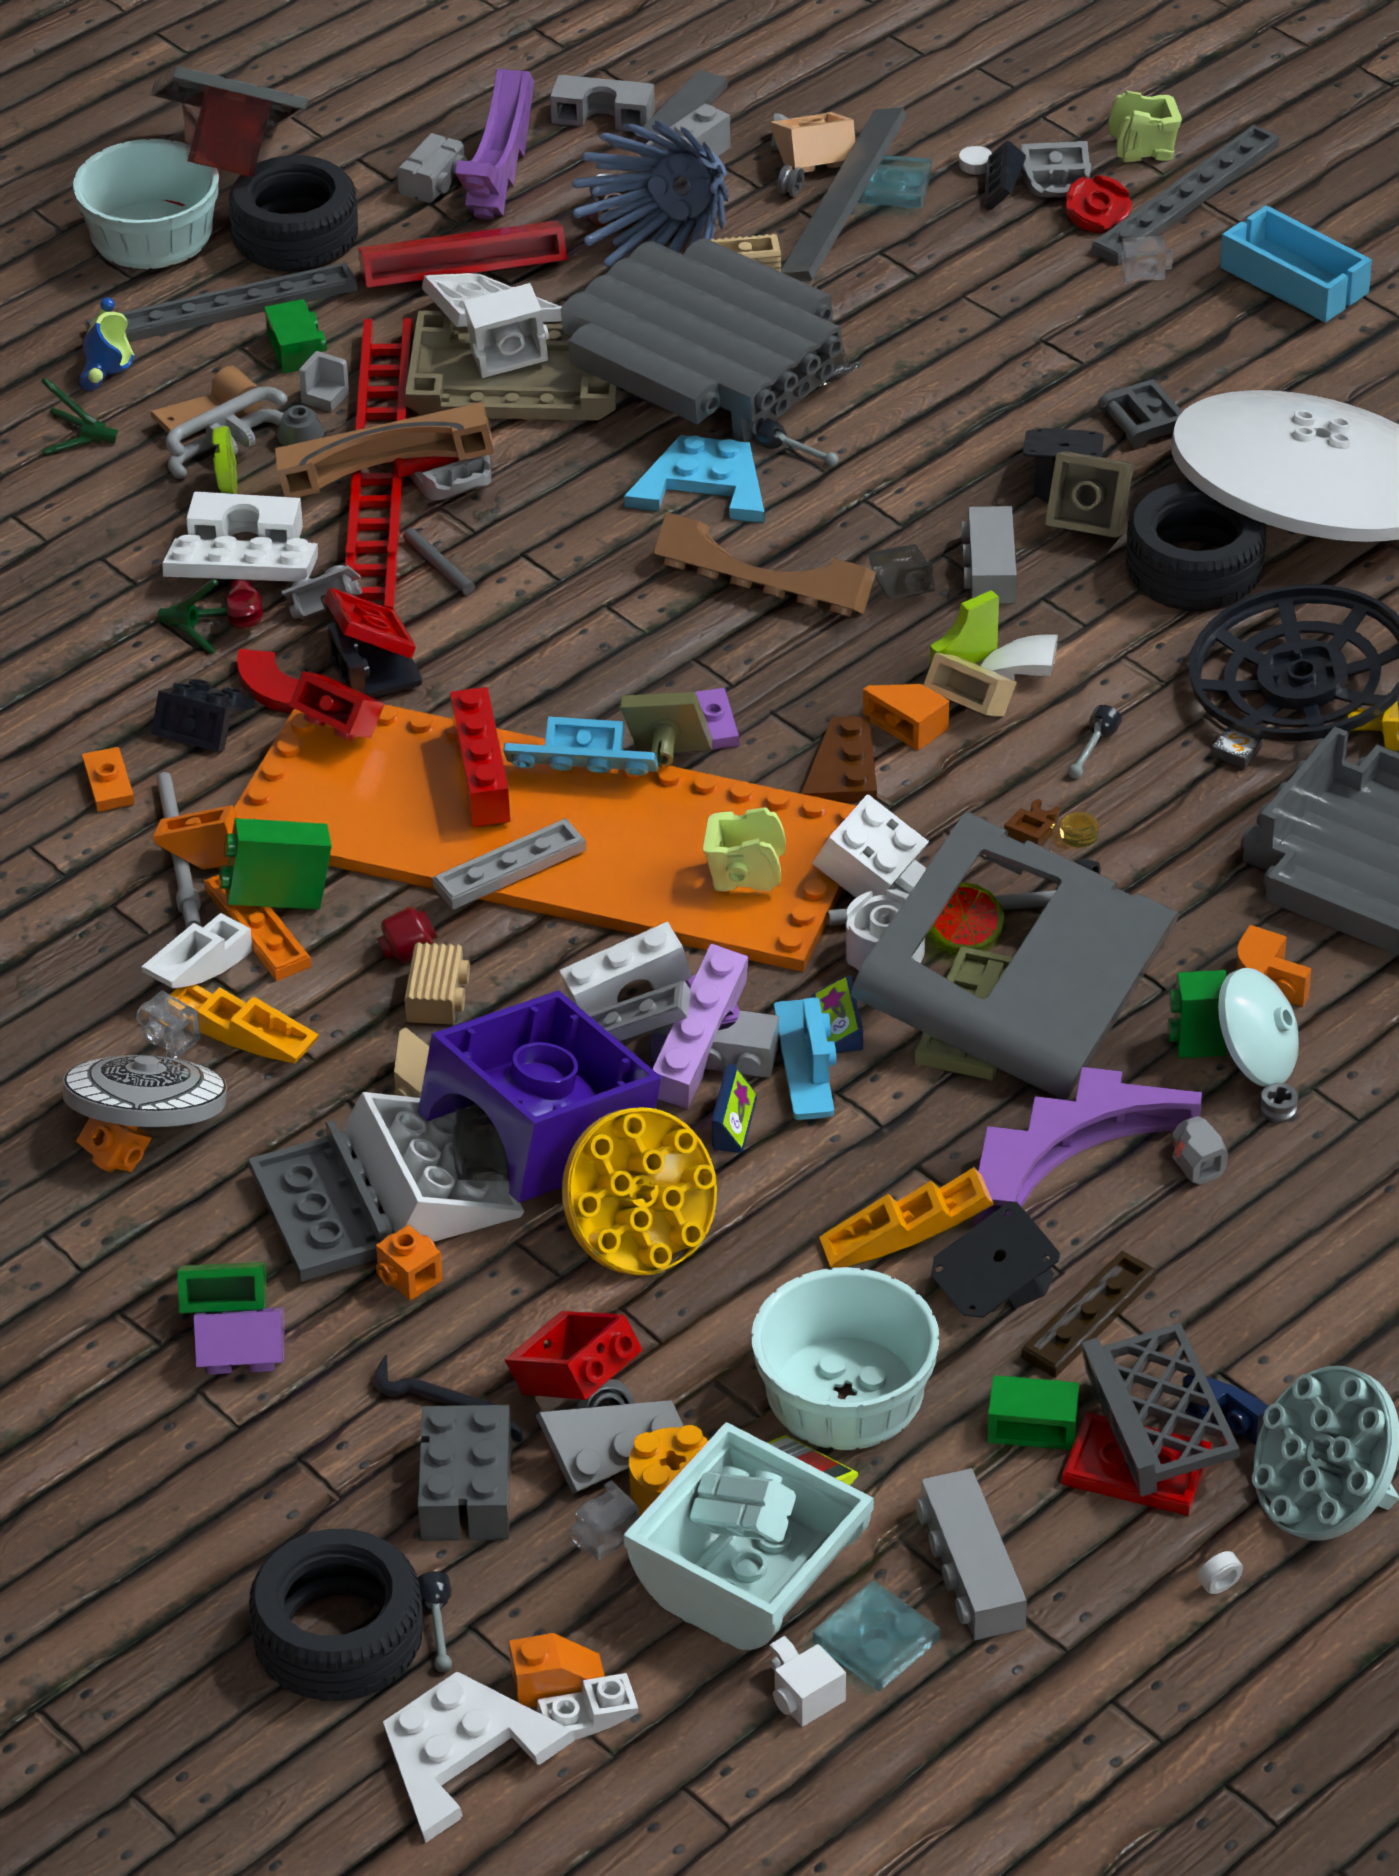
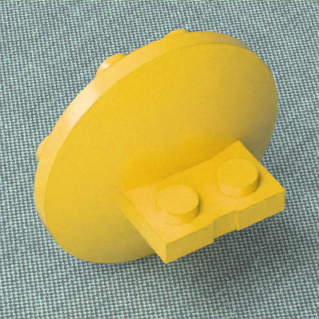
(639, 1190)

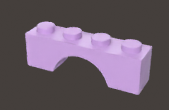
(690, 1039)

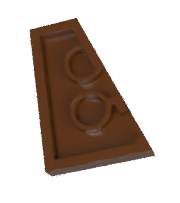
(844, 762)

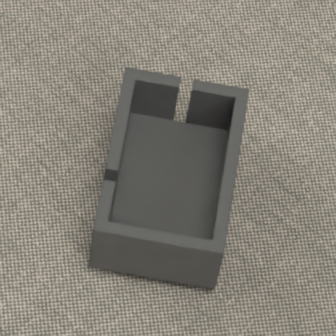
(465, 1463)

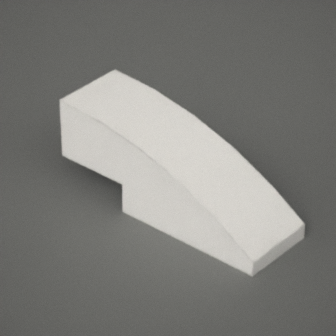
(201, 953)

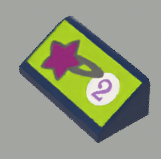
(843, 1014)
(733, 1112)

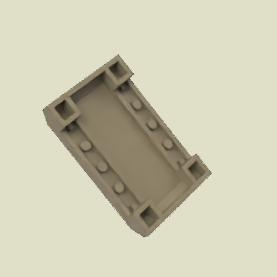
(447, 377)

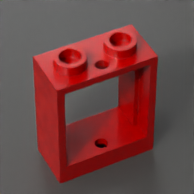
(579, 1358)

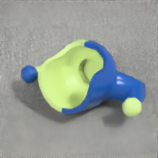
(105, 347)

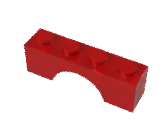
(481, 756)

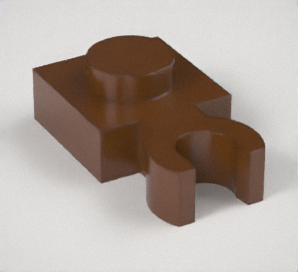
(1033, 825)

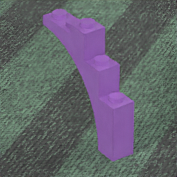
(501, 145)
(1060, 1128)

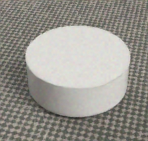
(974, 160)
(1220, 1572)

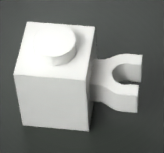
(806, 1682)

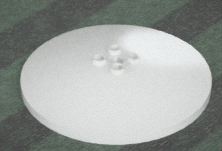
(1294, 462)

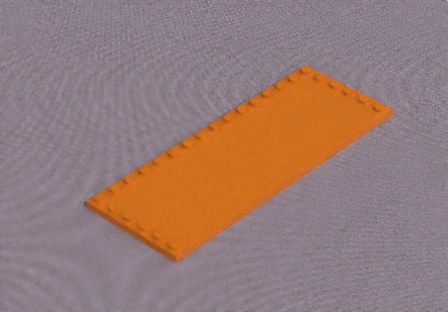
(405, 816)

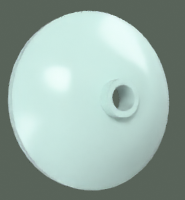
(1258, 1026)

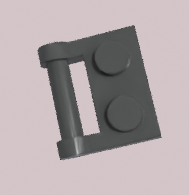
(1149, 404)

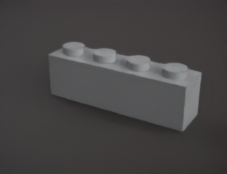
(971, 1554)

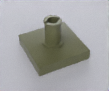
(666, 724)

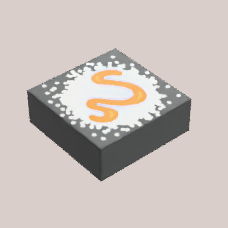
(1236, 748)

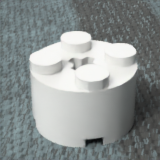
(867, 921)

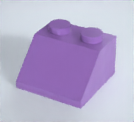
(239, 1339)

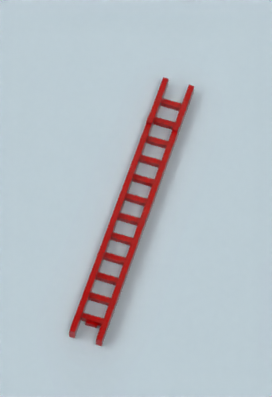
(361, 479)

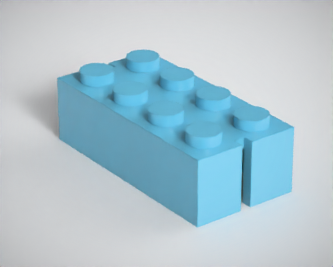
(1295, 263)

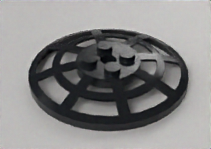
(1279, 666)

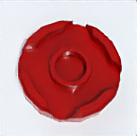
(1097, 203)

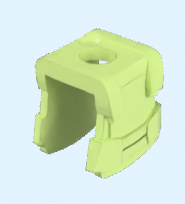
(1144, 126)
(745, 849)

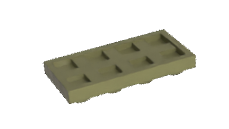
(978, 974)

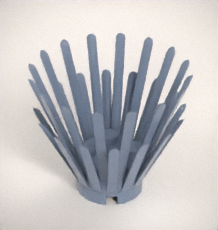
(659, 190)

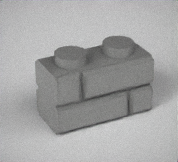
(430, 168)

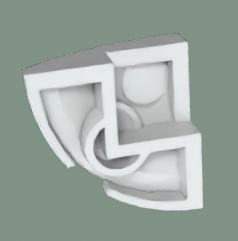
(1024, 656)

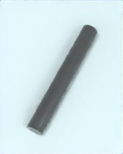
(442, 564)

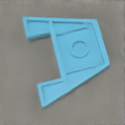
(706, 468)

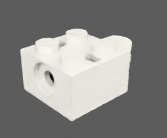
(872, 852)

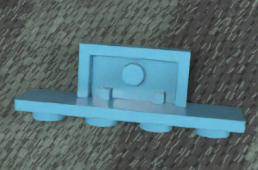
(582, 744)
(806, 1056)

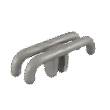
(223, 416)

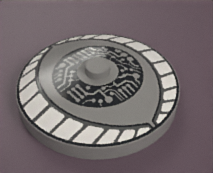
(144, 1091)

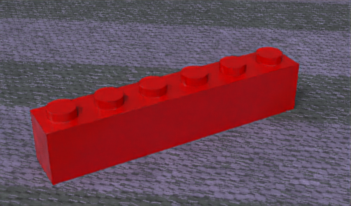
(462, 253)

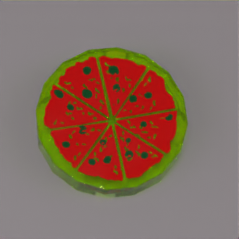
(968, 920)

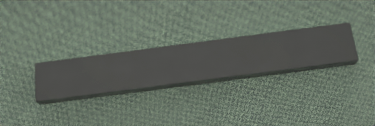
(1188, 191)
(844, 193)
(237, 301)

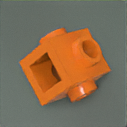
(114, 1144)
(409, 1262)

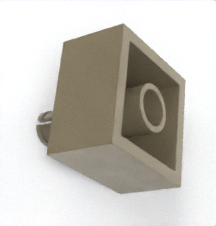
(1089, 494)

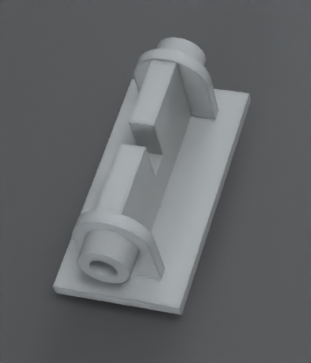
(309, 593)

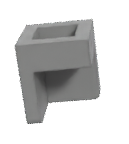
(324, 381)

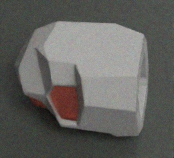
(1199, 1150)

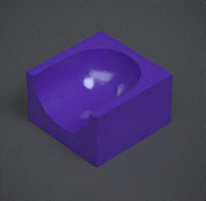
(541, 1080)

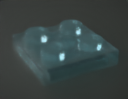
(899, 182)
(876, 1635)

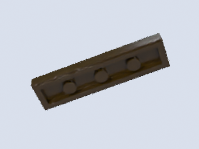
(1088, 1313)

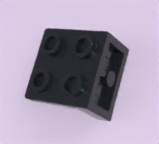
(369, 667)
(197, 713)

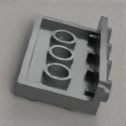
(321, 1204)

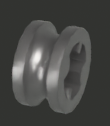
(790, 180)
(1279, 1112)

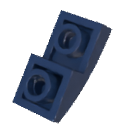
(1241, 1410)

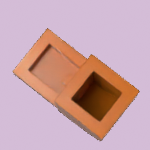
(1266, 954)

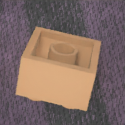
(814, 140)

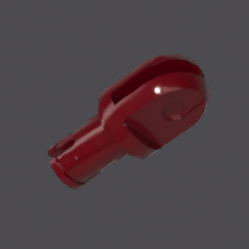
(243, 604)

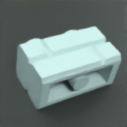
(743, 1504)

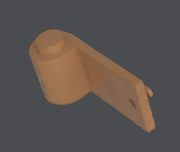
(225, 386)

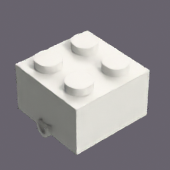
(506, 330)

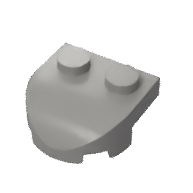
(1054, 167)
(454, 478)

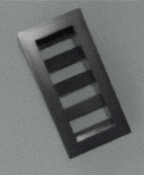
(1002, 172)

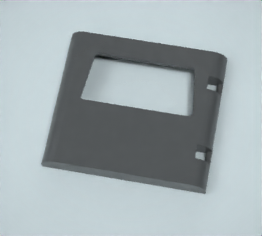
(1058, 988)

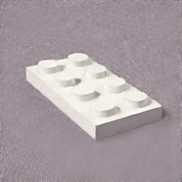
(240, 559)

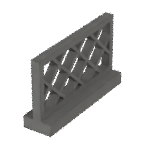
(1122, 1408)

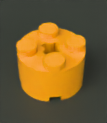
(659, 1459)

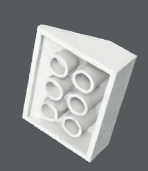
(416, 1173)

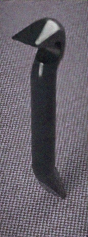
(429, 1392)

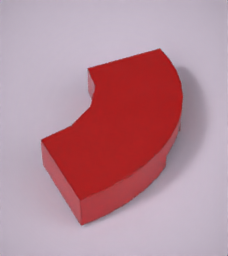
(264, 680)

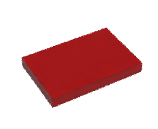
(369, 622)
(1101, 1468)

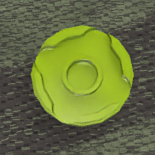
(225, 460)

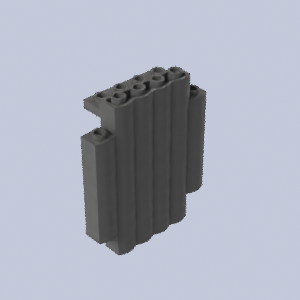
(704, 333)
(1334, 842)

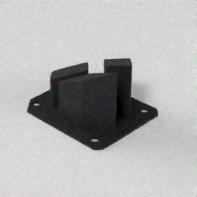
(1046, 443)
(997, 1263)

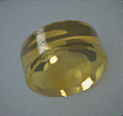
(1079, 829)

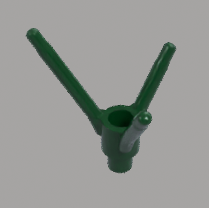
(90, 428)
(186, 615)

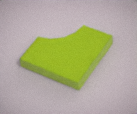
(973, 632)

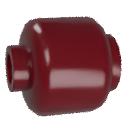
(403, 931)

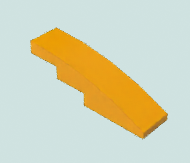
(247, 1025)
(894, 1225)

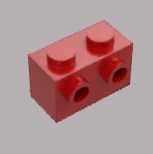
(336, 705)

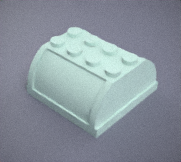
(736, 1583)

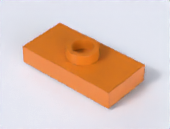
(108, 779)

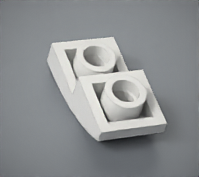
(598, 1707)

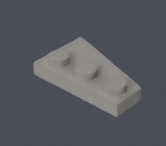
(598, 1440)

